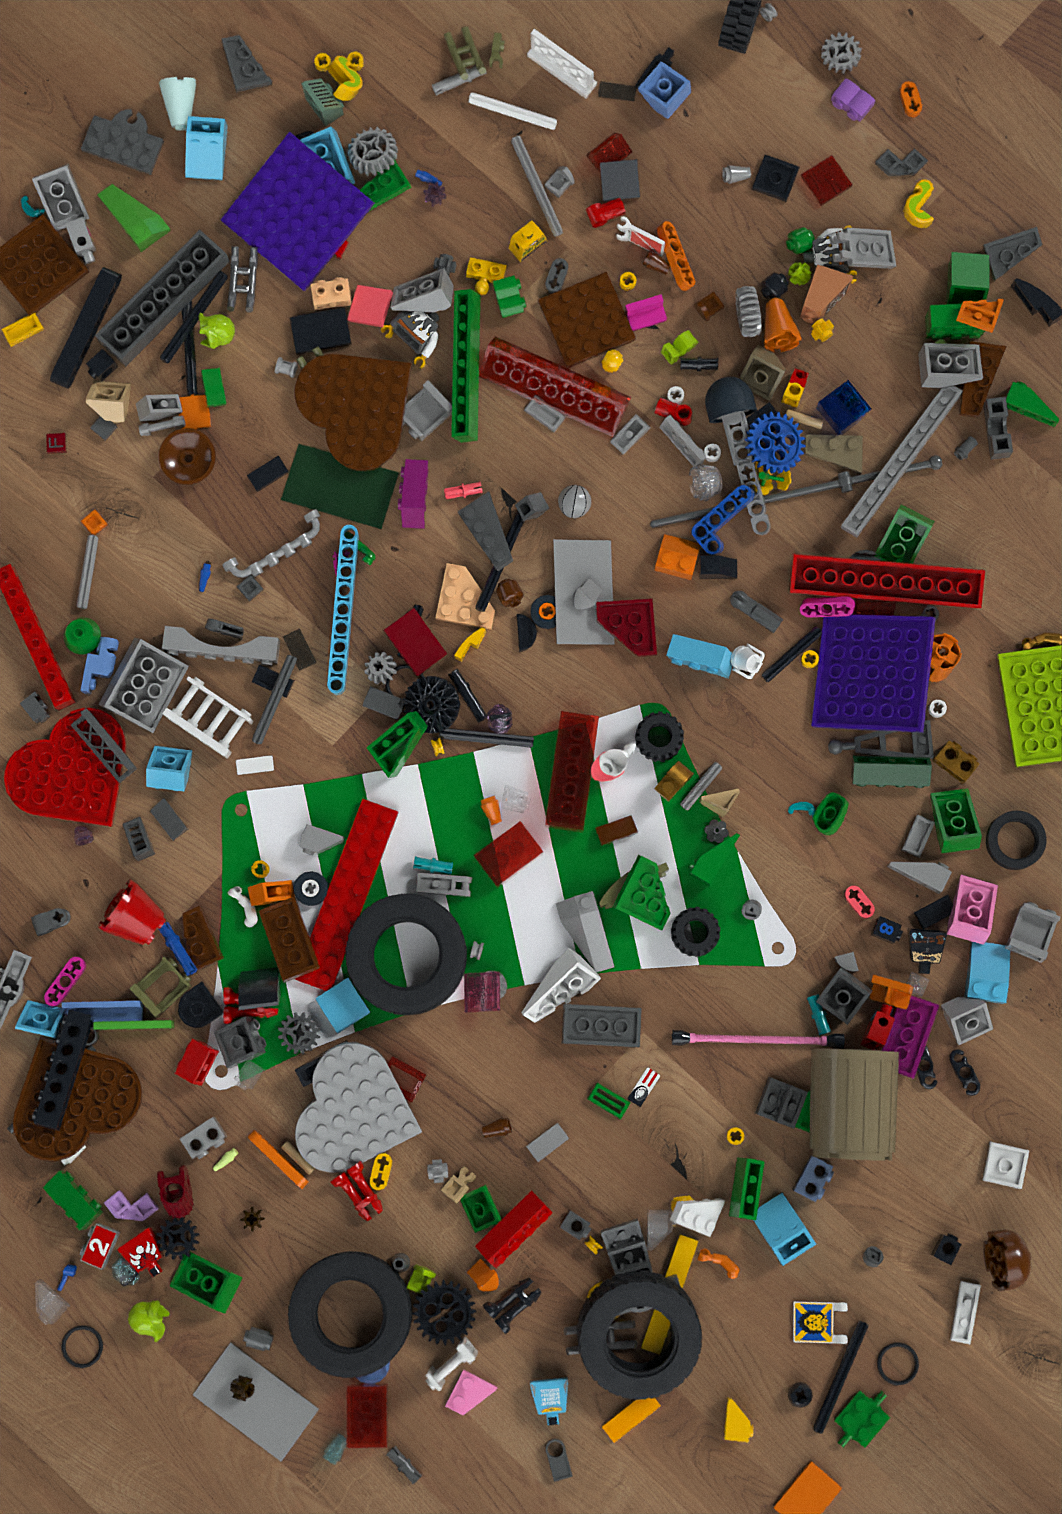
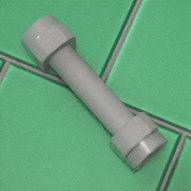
(177, 422)

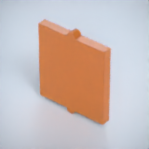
(195, 412)

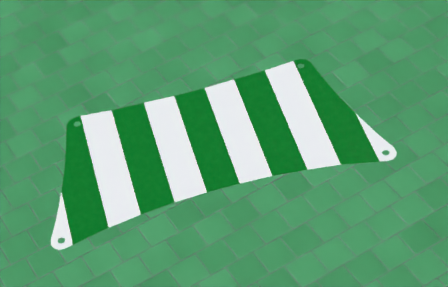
(519, 919)

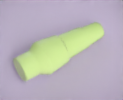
(226, 1159)

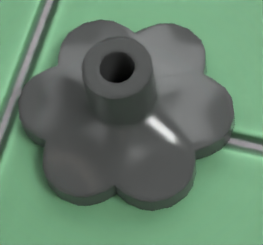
(715, 836)

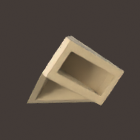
(720, 802)

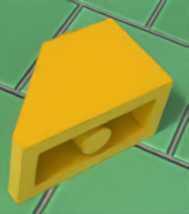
(736, 1423)

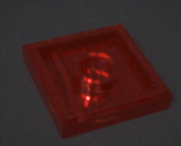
(826, 180)

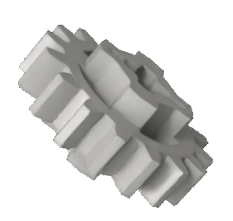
(845, 59)

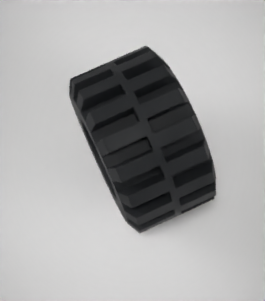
(659, 720)
(702, 916)

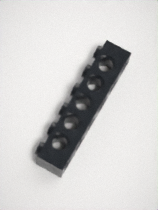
(54, 1119)

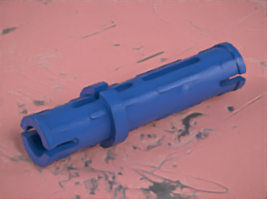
(175, 945)

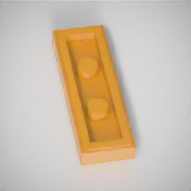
(630, 1417)

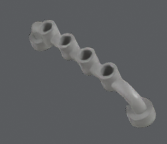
(272, 558)

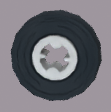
(301, 885)

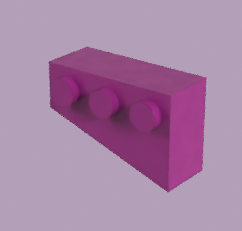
(413, 493)

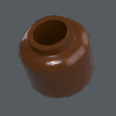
(509, 593)

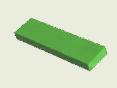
(122, 1025)

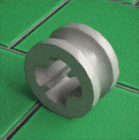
(768, 12)
(476, 950)

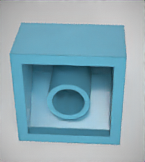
(168, 768)

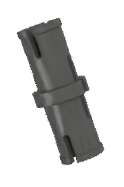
(404, 1465)

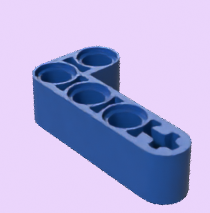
(725, 517)

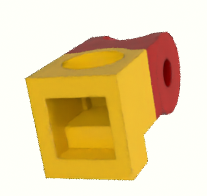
(795, 388)

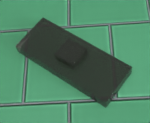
(617, 91)

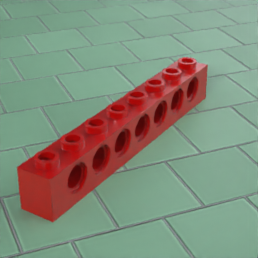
(35, 638)

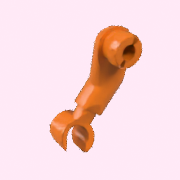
(731, 1268)

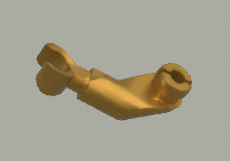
(1056, 638)

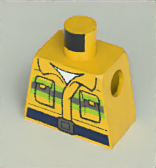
(528, 239)

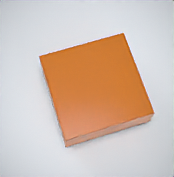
(94, 522)

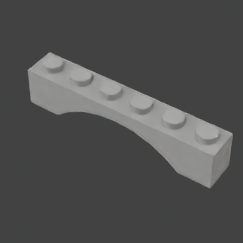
(260, 649)

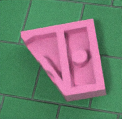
(469, 1392)

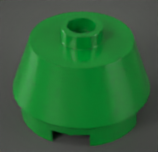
(82, 635)

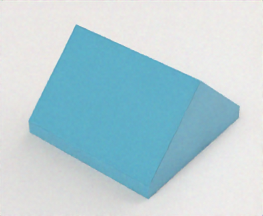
(40, 1019)

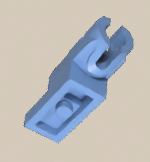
(99, 665)

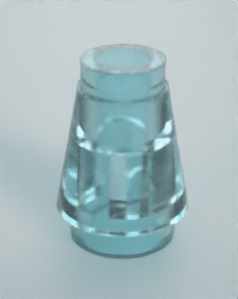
(335, 1449)

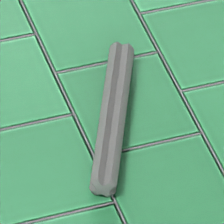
(87, 572)

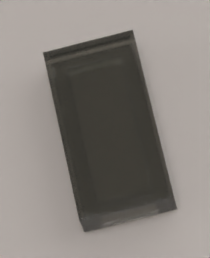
(299, 648)

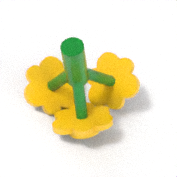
(765, 479)

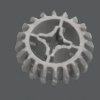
(373, 158)
(748, 311)

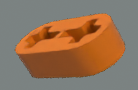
(906, 100)

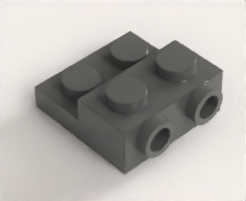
(240, 1041)

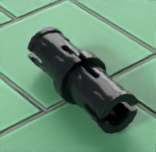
(698, 364)

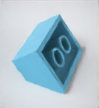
(329, 148)

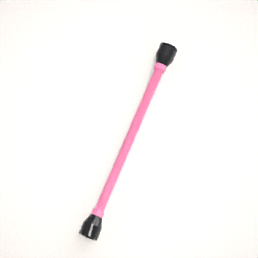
(834, 1041)

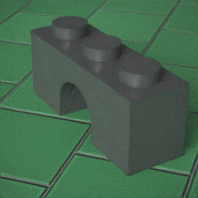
(998, 438)

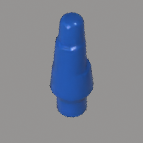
(426, 177)
(204, 576)

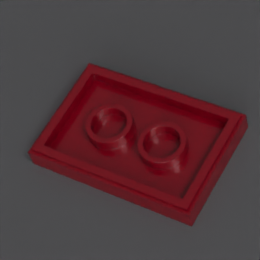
(415, 642)

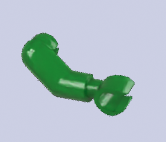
(369, 555)

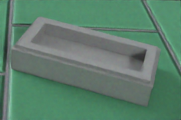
(545, 414)
(918, 836)
(547, 1142)

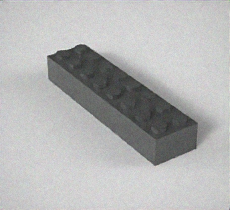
(162, 298)

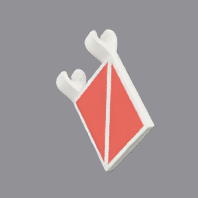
(640, 237)

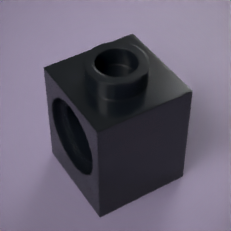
(101, 366)
(938, 1251)

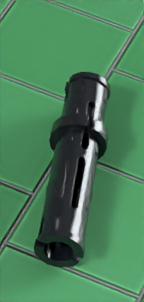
(464, 689)

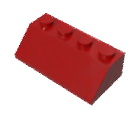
(513, 1229)

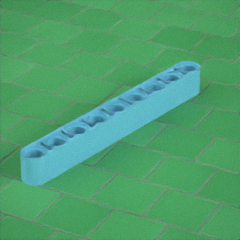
(340, 600)

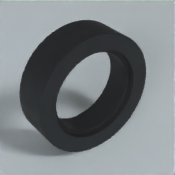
(1028, 820)

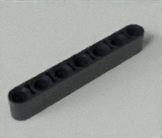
(86, 327)

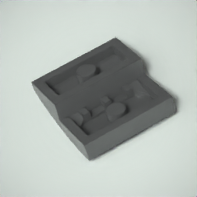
(781, 1102)

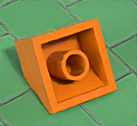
(677, 557)

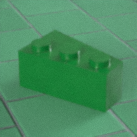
(397, 743)
(73, 1199)

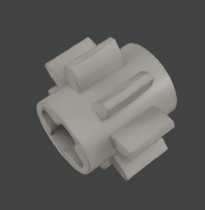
(438, 1171)

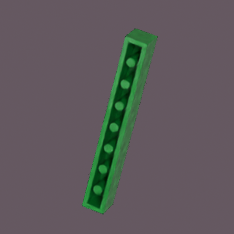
(465, 366)

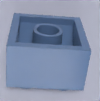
(665, 89)

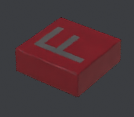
(56, 443)

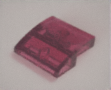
(482, 992)

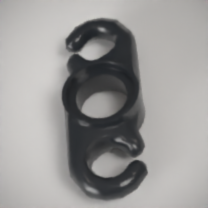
(929, 1073)
(965, 1081)

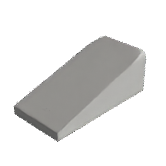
(630, 434)

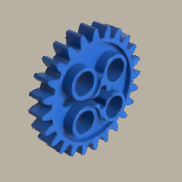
(766, 456)

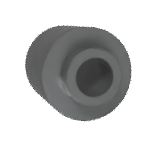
(258, 1339)

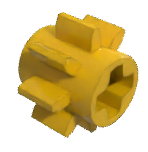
(822, 330)

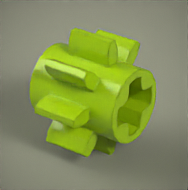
(799, 273)

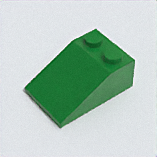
(904, 536)
(955, 821)
(206, 1282)

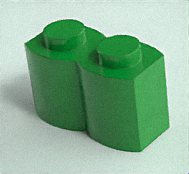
(508, 296)

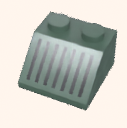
(322, 100)

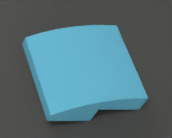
(342, 1005)

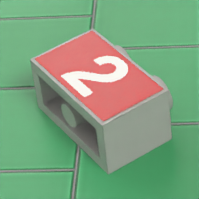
(99, 1246)

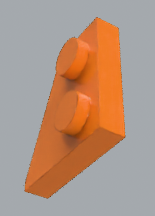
(980, 314)

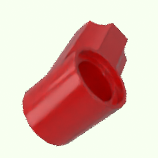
(601, 213)
(665, 408)

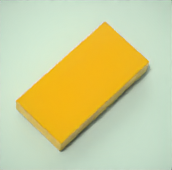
(22, 329)

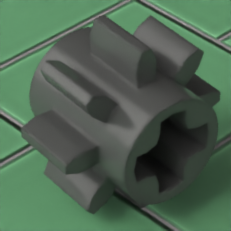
(446, 262)

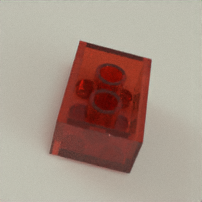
(508, 854)
(367, 1415)

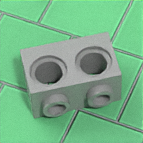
(201, 1134)

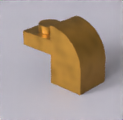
(673, 781)

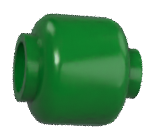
(800, 240)

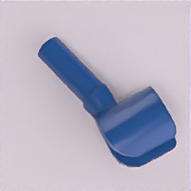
(69, 1270)

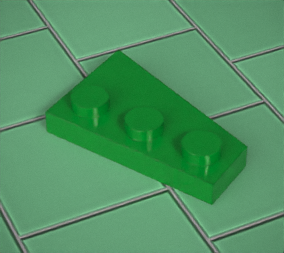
(386, 185)

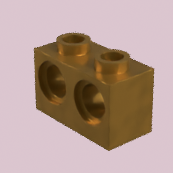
(953, 766)

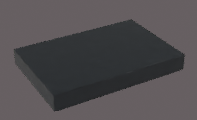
(321, 329)

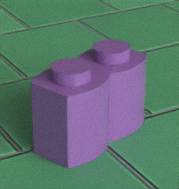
(852, 100)

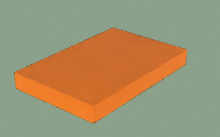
(808, 1493)

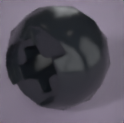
(797, 1387)

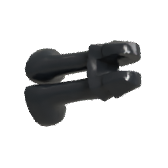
(495, 1308)

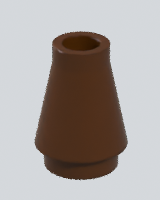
(656, 263)
(498, 1128)

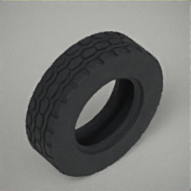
(362, 944)
(304, 1321)
(650, 1377)

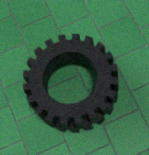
(739, 24)

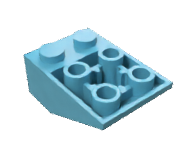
(205, 147)
(783, 1229)

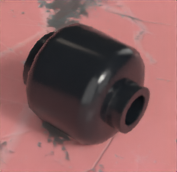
(774, 286)

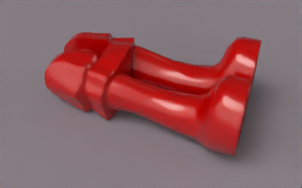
(231, 1013)
(344, 1182)

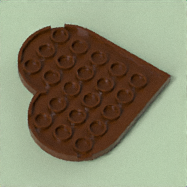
(357, 404)
(101, 1102)

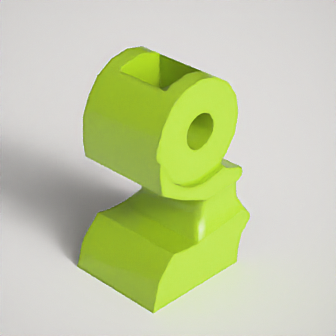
(681, 345)

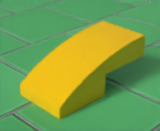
(473, 640)

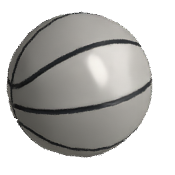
(574, 501)

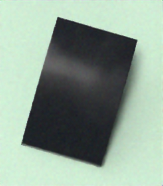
(259, 988)

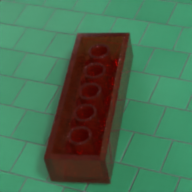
(572, 771)

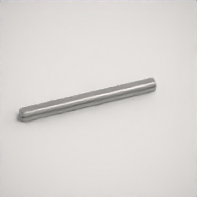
(537, 186)

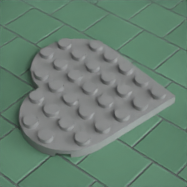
(354, 1111)

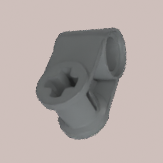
(47, 921)

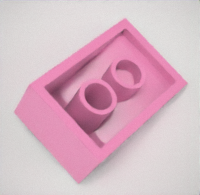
(972, 910)

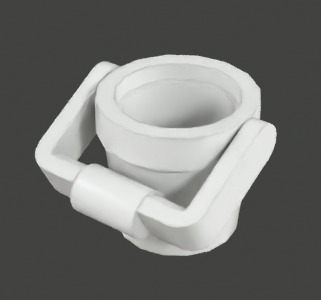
(745, 659)

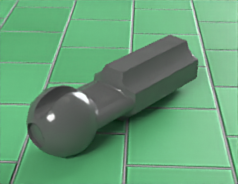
(755, 611)

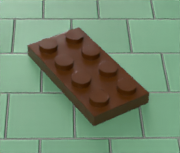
(289, 939)

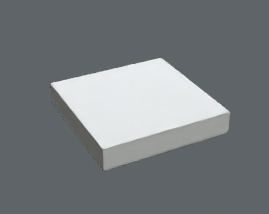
(1005, 1165)

